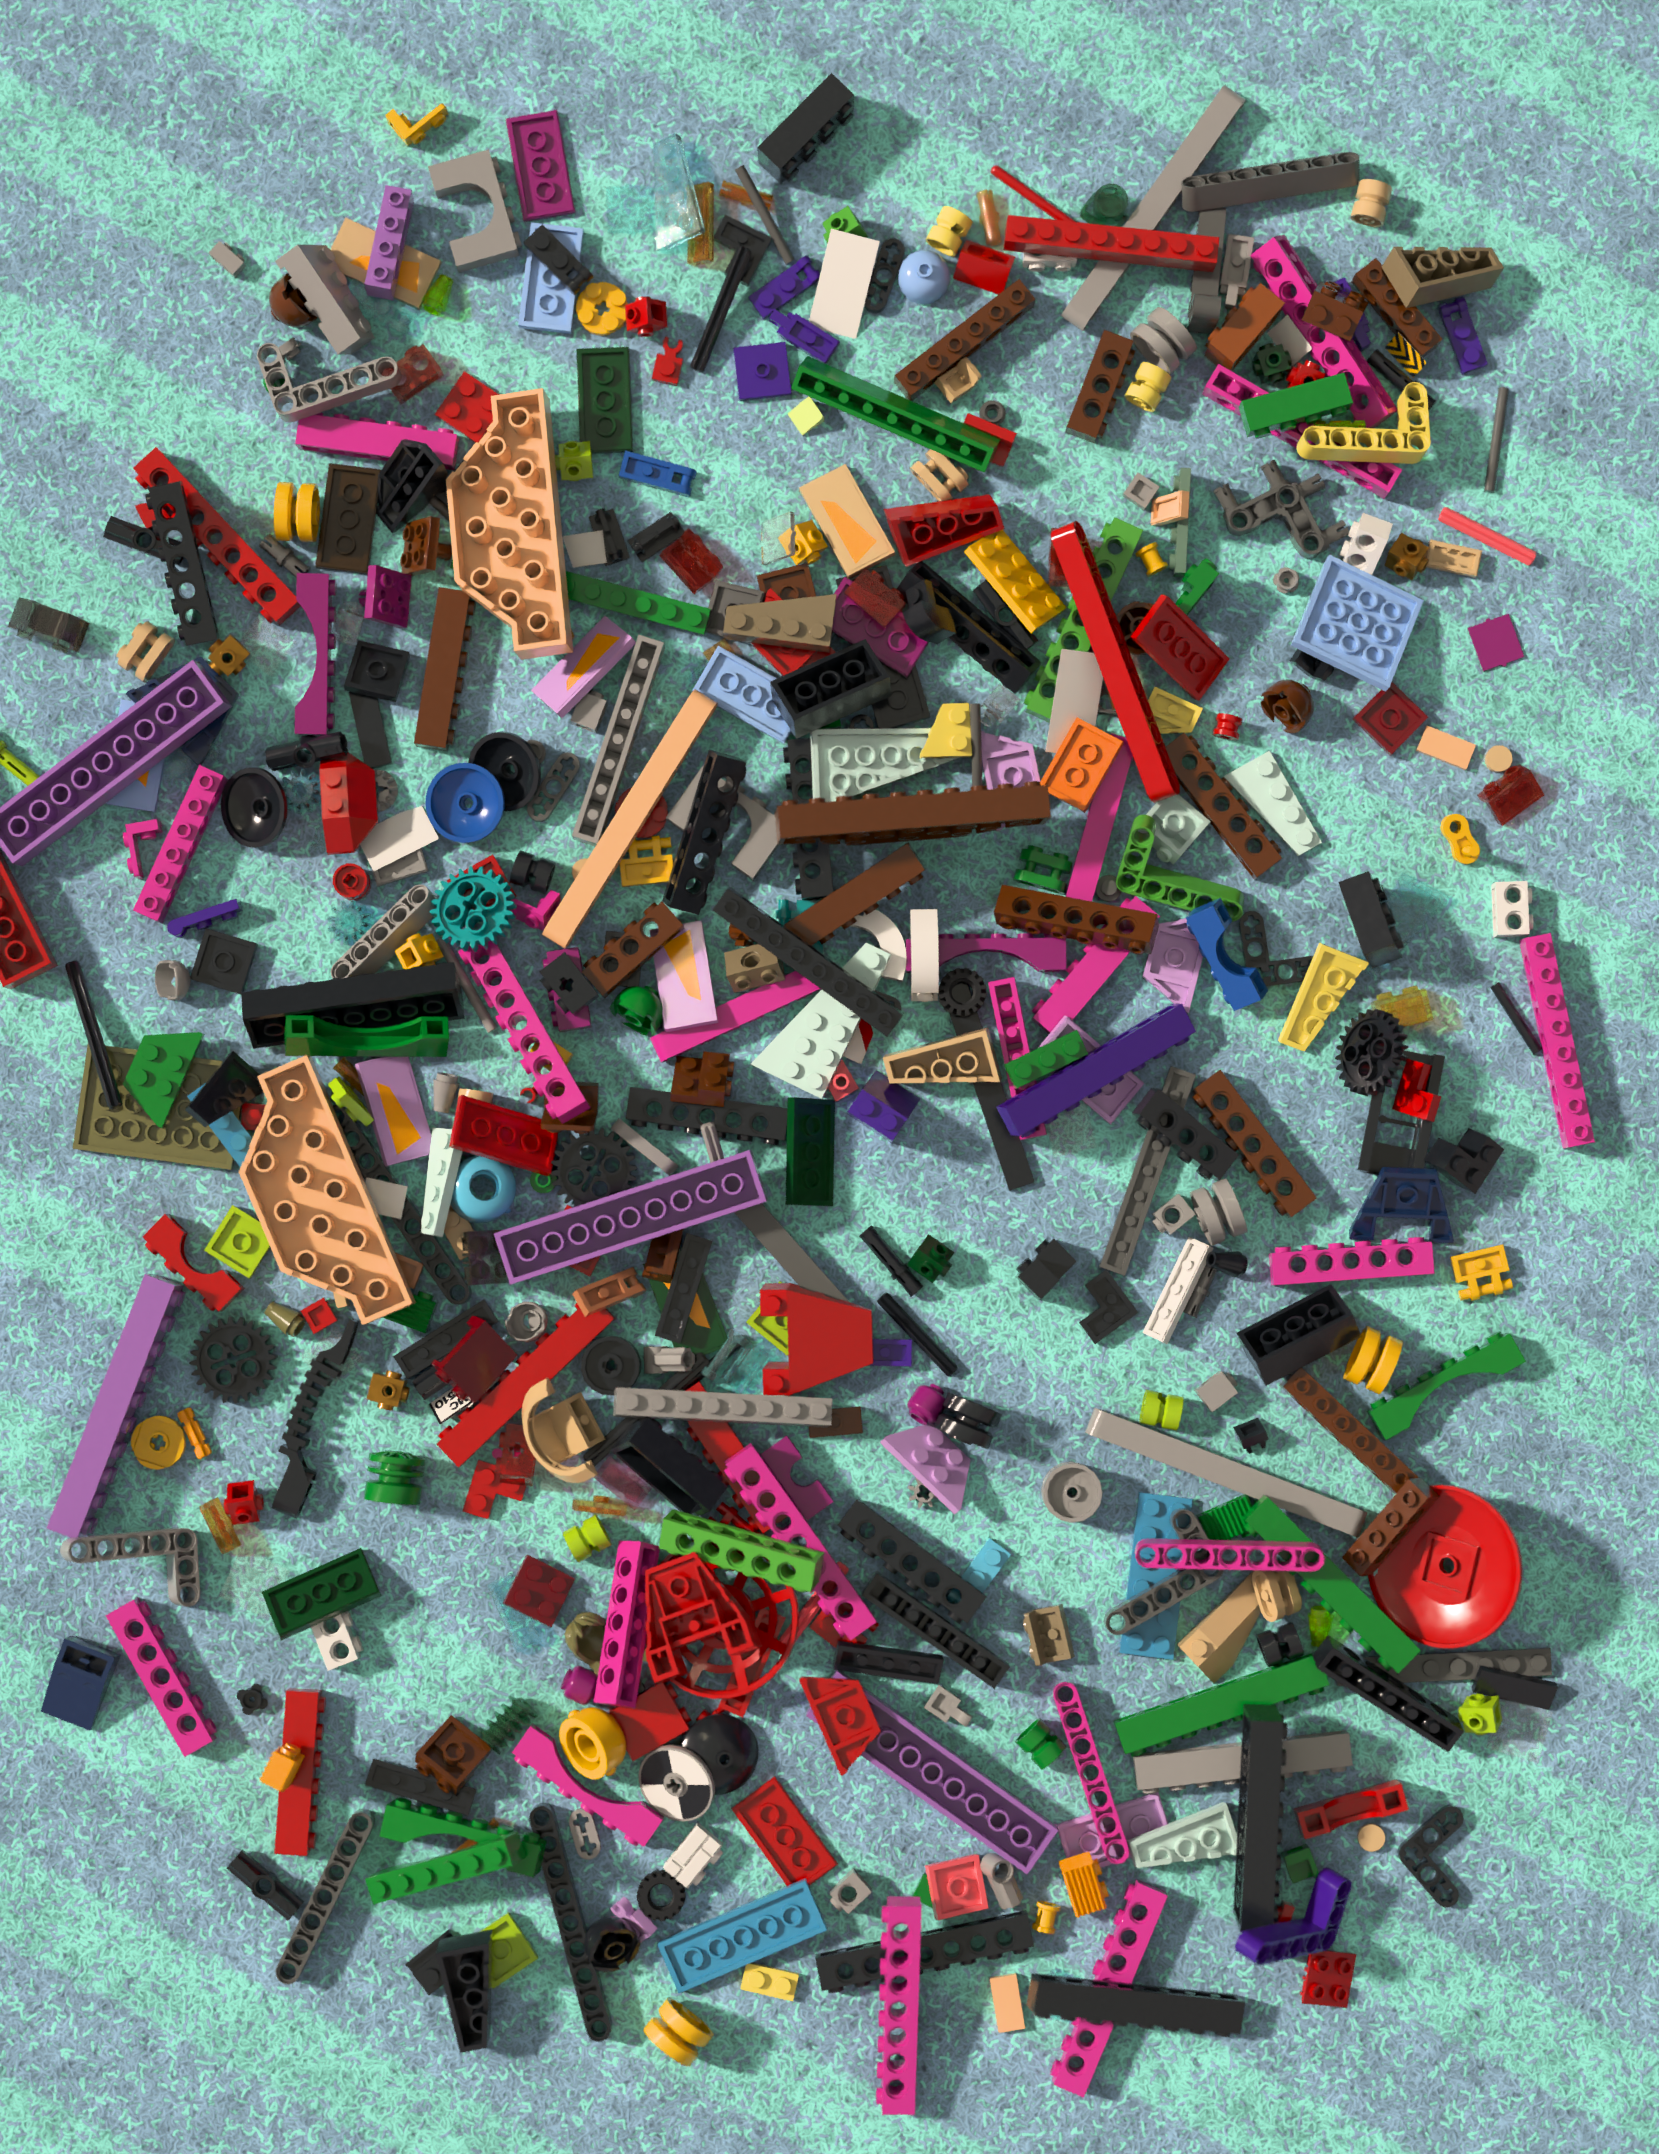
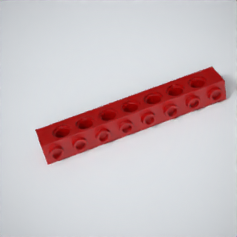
(285, 603)

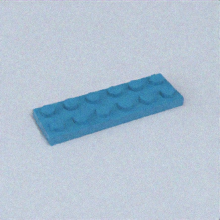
(1158, 1634)
(742, 1935)

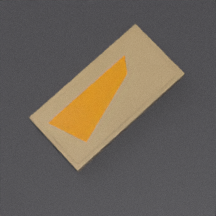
(353, 252)
(847, 521)

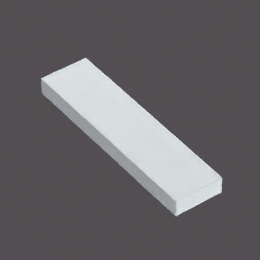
(1177, 1290)

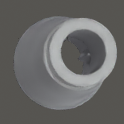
(444, 1091)

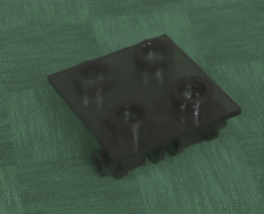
(484, 1258)

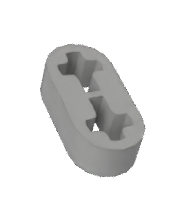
(578, 1835)

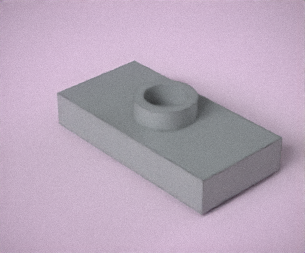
(403, 868)

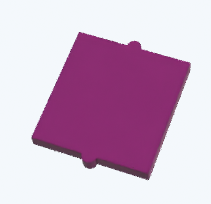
(1495, 642)

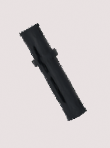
(1393, 373)
(891, 1261)

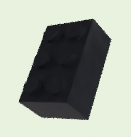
(1372, 919)

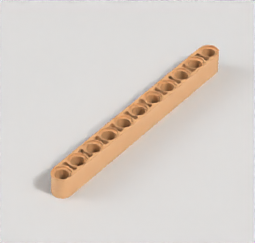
(629, 819)

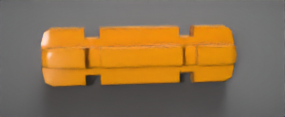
(194, 1432)

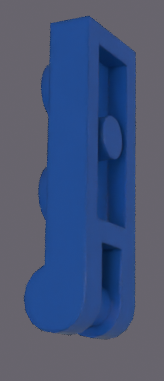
(656, 473)

